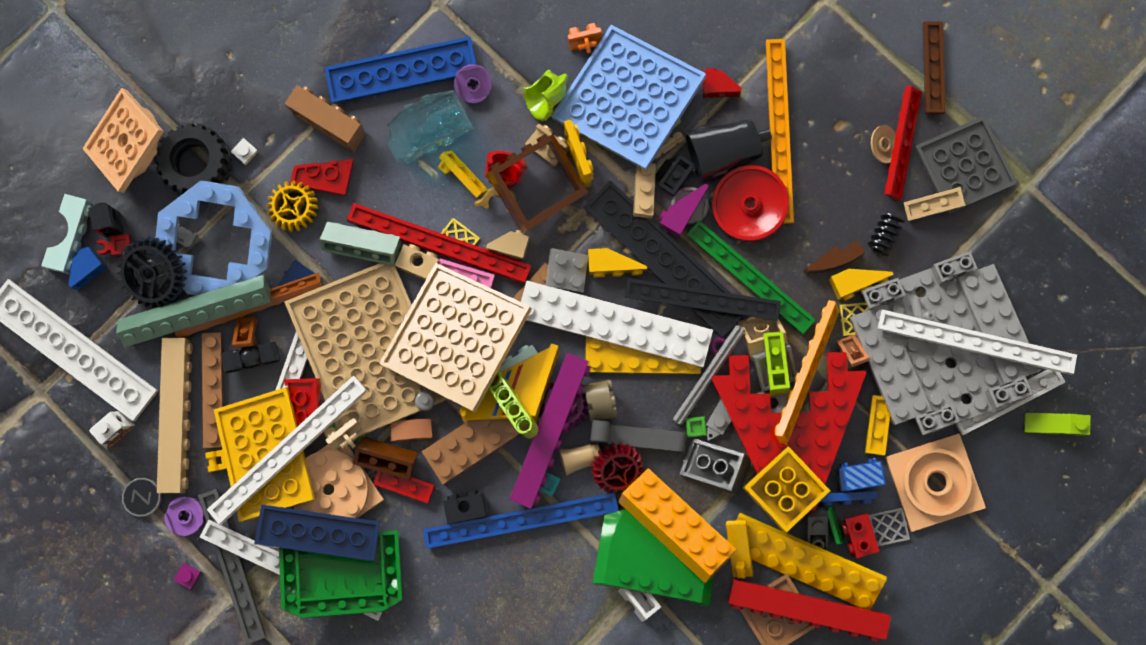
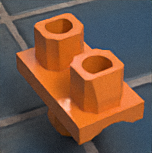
(584, 39)

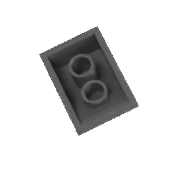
(716, 466)

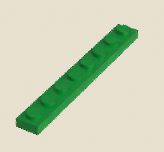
(749, 276)

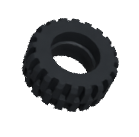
(180, 141)

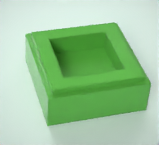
(695, 427)

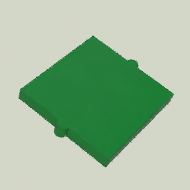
(835, 525)

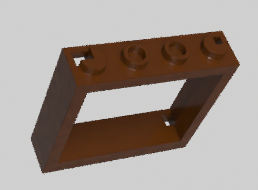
(509, 201)

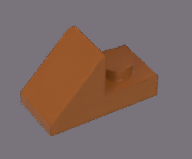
(245, 332)

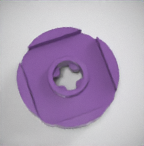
(466, 92)
(183, 527)

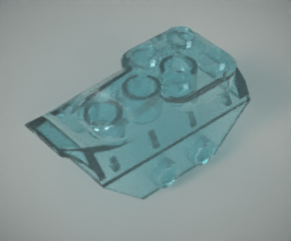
(427, 125)

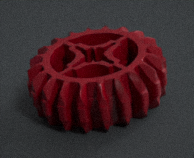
(629, 460)

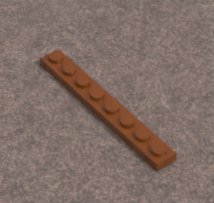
(278, 296)

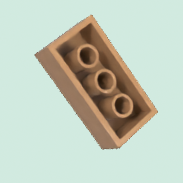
(326, 118)

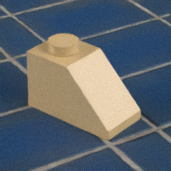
(511, 245)

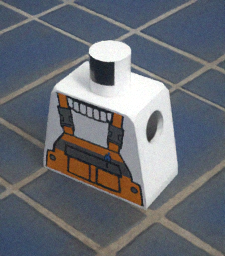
(110, 429)

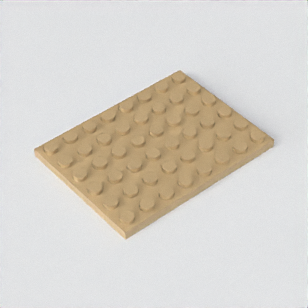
(346, 335)

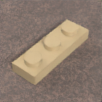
(644, 192)
(934, 204)

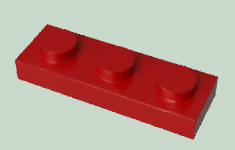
(412, 488)

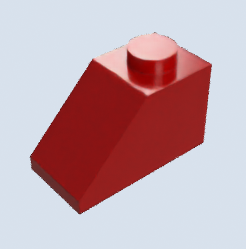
(719, 85)

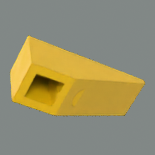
(606, 261)
(854, 280)

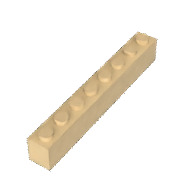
(174, 415)

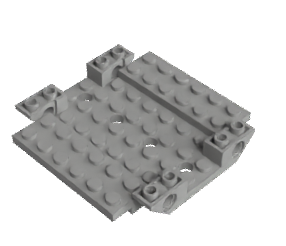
(914, 371)

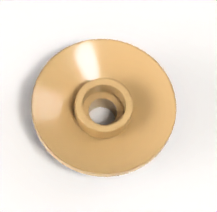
(883, 143)

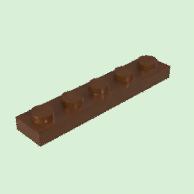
(933, 67)

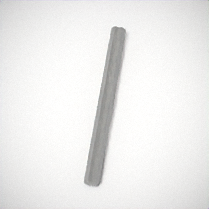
(711, 370)

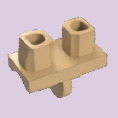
(345, 435)

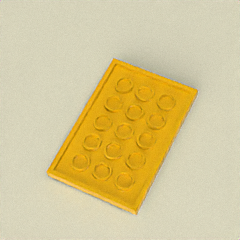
(248, 434)

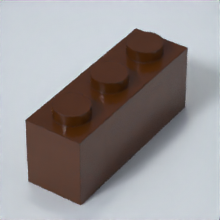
(385, 458)

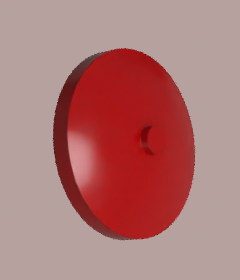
(750, 203)

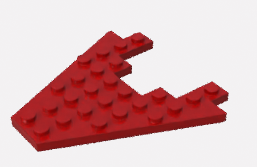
(815, 433)

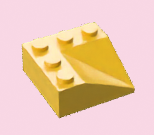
(786, 489)

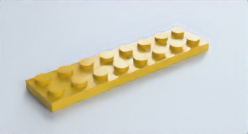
(813, 564)

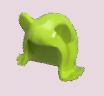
(545, 94)

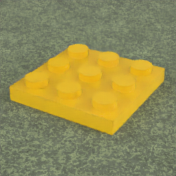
(578, 153)

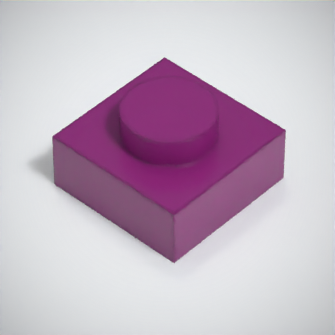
(187, 576)

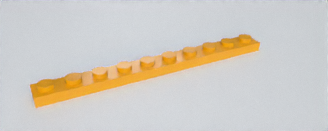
(779, 116)

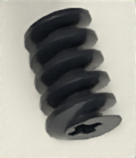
(884, 233)

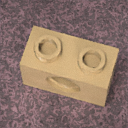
(406, 260)

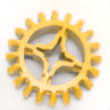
(299, 202)

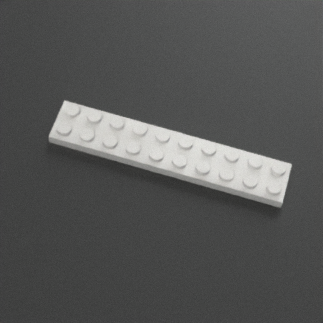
(617, 324)
(74, 351)

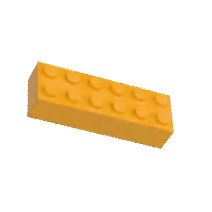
(676, 525)

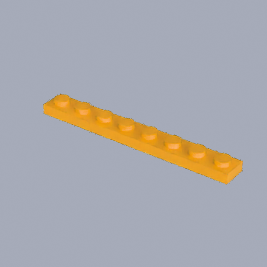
(804, 378)

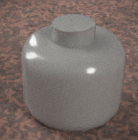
(424, 401)

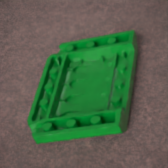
(639, 562)
(338, 585)

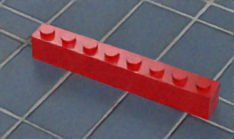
(809, 609)

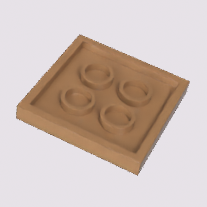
(773, 630)

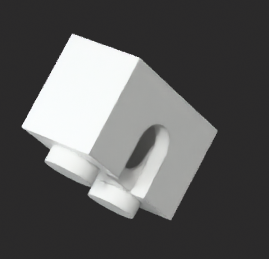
(643, 607)

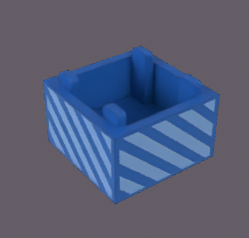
(860, 475)

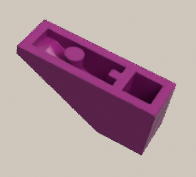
(681, 212)

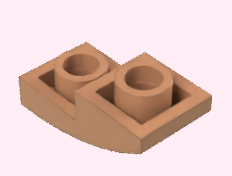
(410, 430)

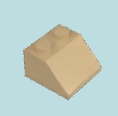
(754, 330)

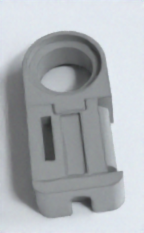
(186, 237)

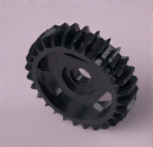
(165, 267)

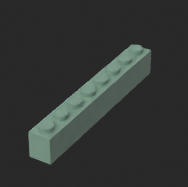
(193, 311)

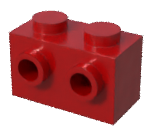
(860, 536)

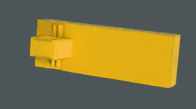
(451, 162)
(741, 559)

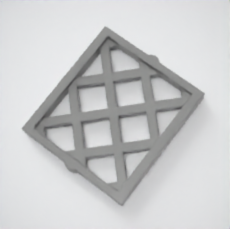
(903, 523)

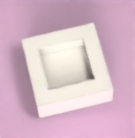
(244, 151)

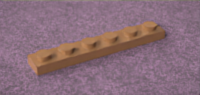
(212, 386)

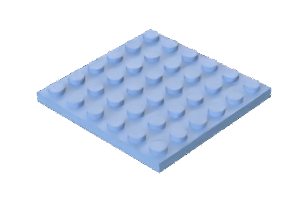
(629, 96)

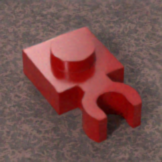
(116, 245)

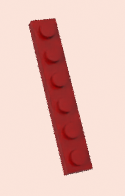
(903, 143)

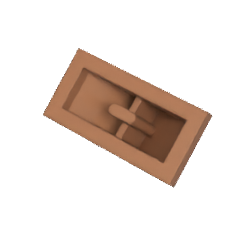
(855, 352)

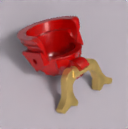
(510, 175)

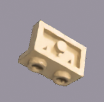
(545, 151)

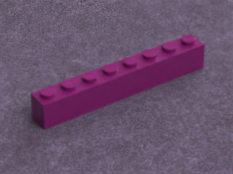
(550, 428)

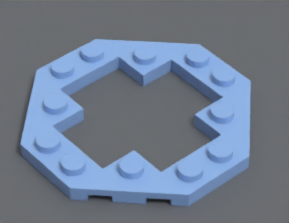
(244, 216)

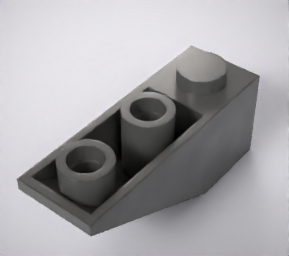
(817, 527)

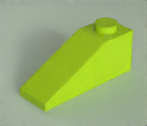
(776, 363)
(1057, 424)

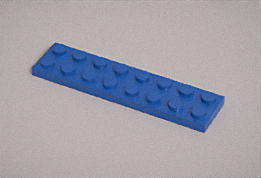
(398, 70)

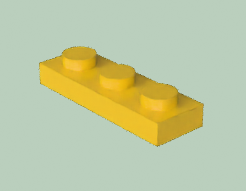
(877, 427)

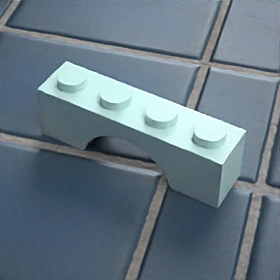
(76, 213)

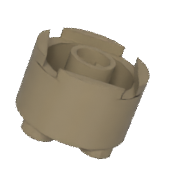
(601, 400)

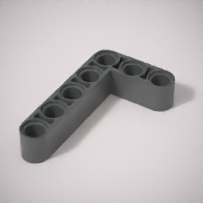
(637, 437)

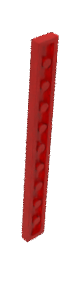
(440, 243)

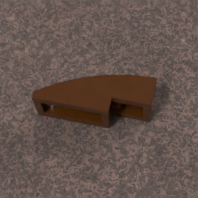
(835, 258)

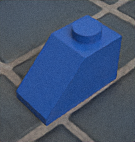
(85, 267)

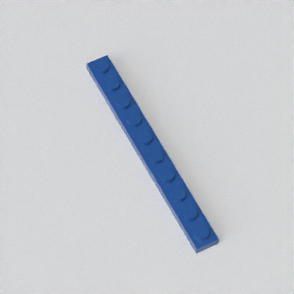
(520, 520)

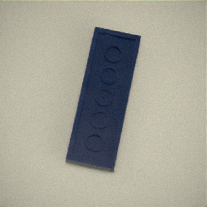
(317, 533)

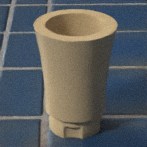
(578, 458)

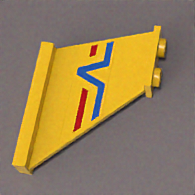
(528, 380)

